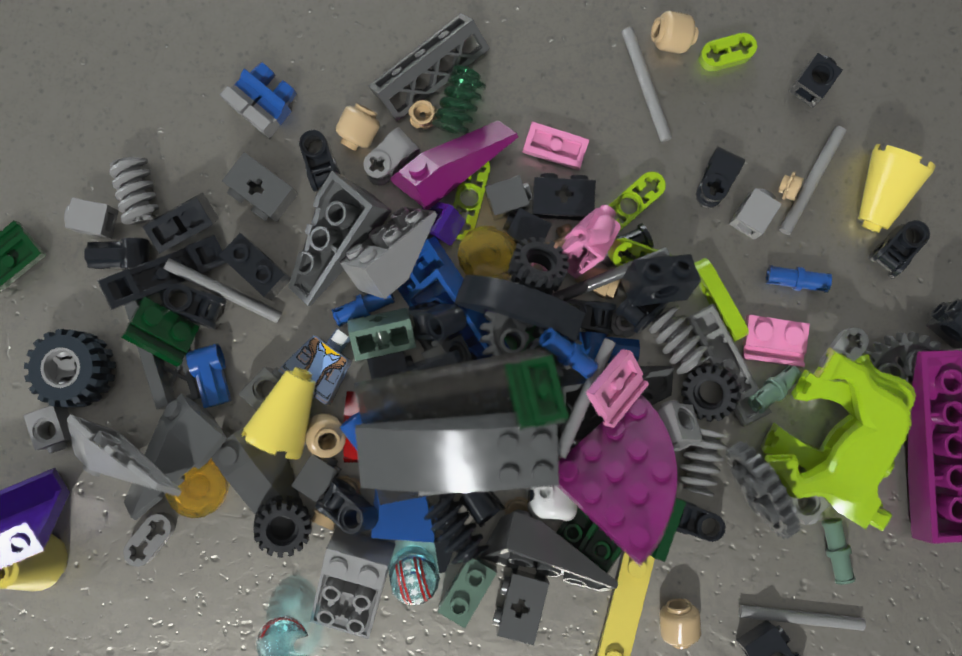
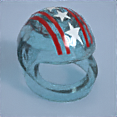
(413, 576)
(278, 637)

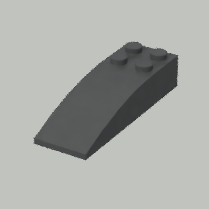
(457, 454)

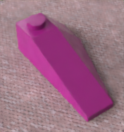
(448, 165)

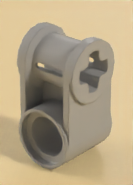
(392, 154)

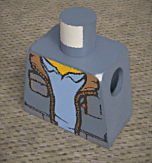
(324, 362)

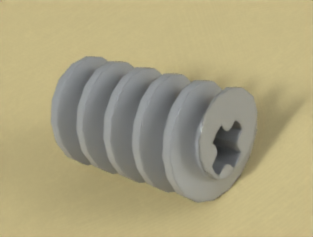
(132, 190)
(678, 341)
(702, 464)

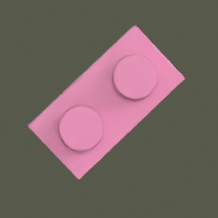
(555, 146)

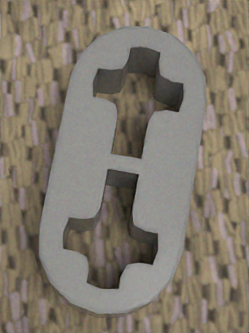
(840, 344)
(143, 535)

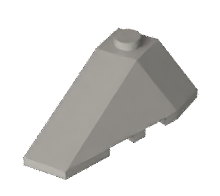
(112, 454)

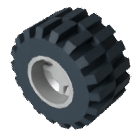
(69, 368)

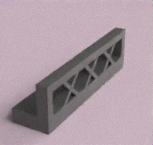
(425, 56)
(157, 372)

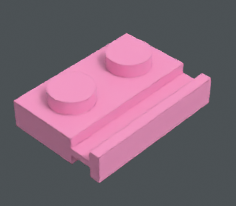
(775, 341)
(617, 388)

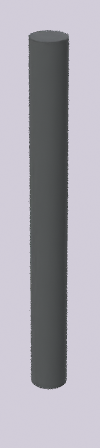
(603, 278)

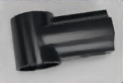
(117, 255)

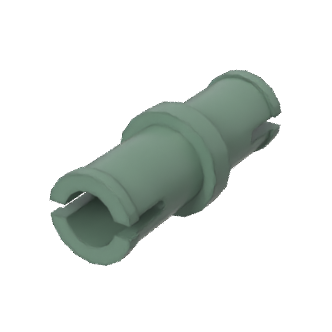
(774, 389)
(838, 551)

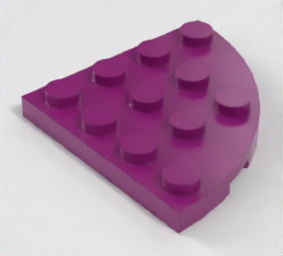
(625, 479)

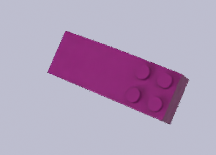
(936, 448)

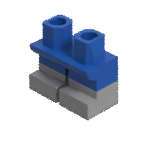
(257, 102)

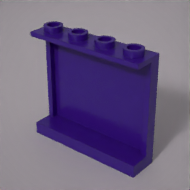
(30, 515)

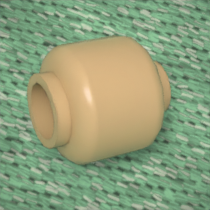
(674, 32)
(357, 126)
(325, 444)
(680, 623)

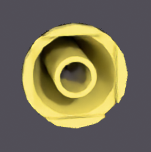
(890, 185)
(283, 415)
(37, 570)

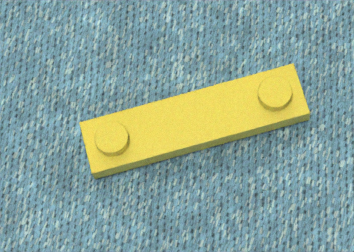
(625, 607)

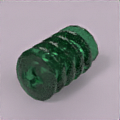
(458, 100)

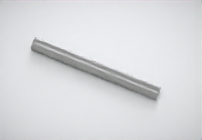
(646, 84)
(812, 180)
(222, 290)
(583, 401)
(802, 617)

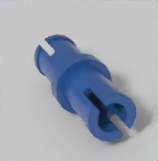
(798, 279)
(360, 307)
(568, 353)

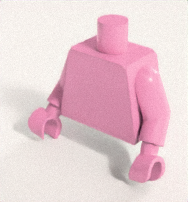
(590, 240)

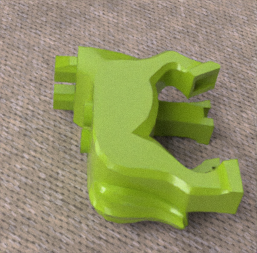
(857, 448)

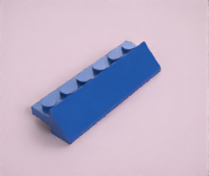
(439, 281)

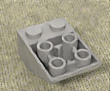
(389, 253)
(351, 582)

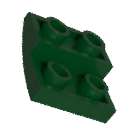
(590, 540)

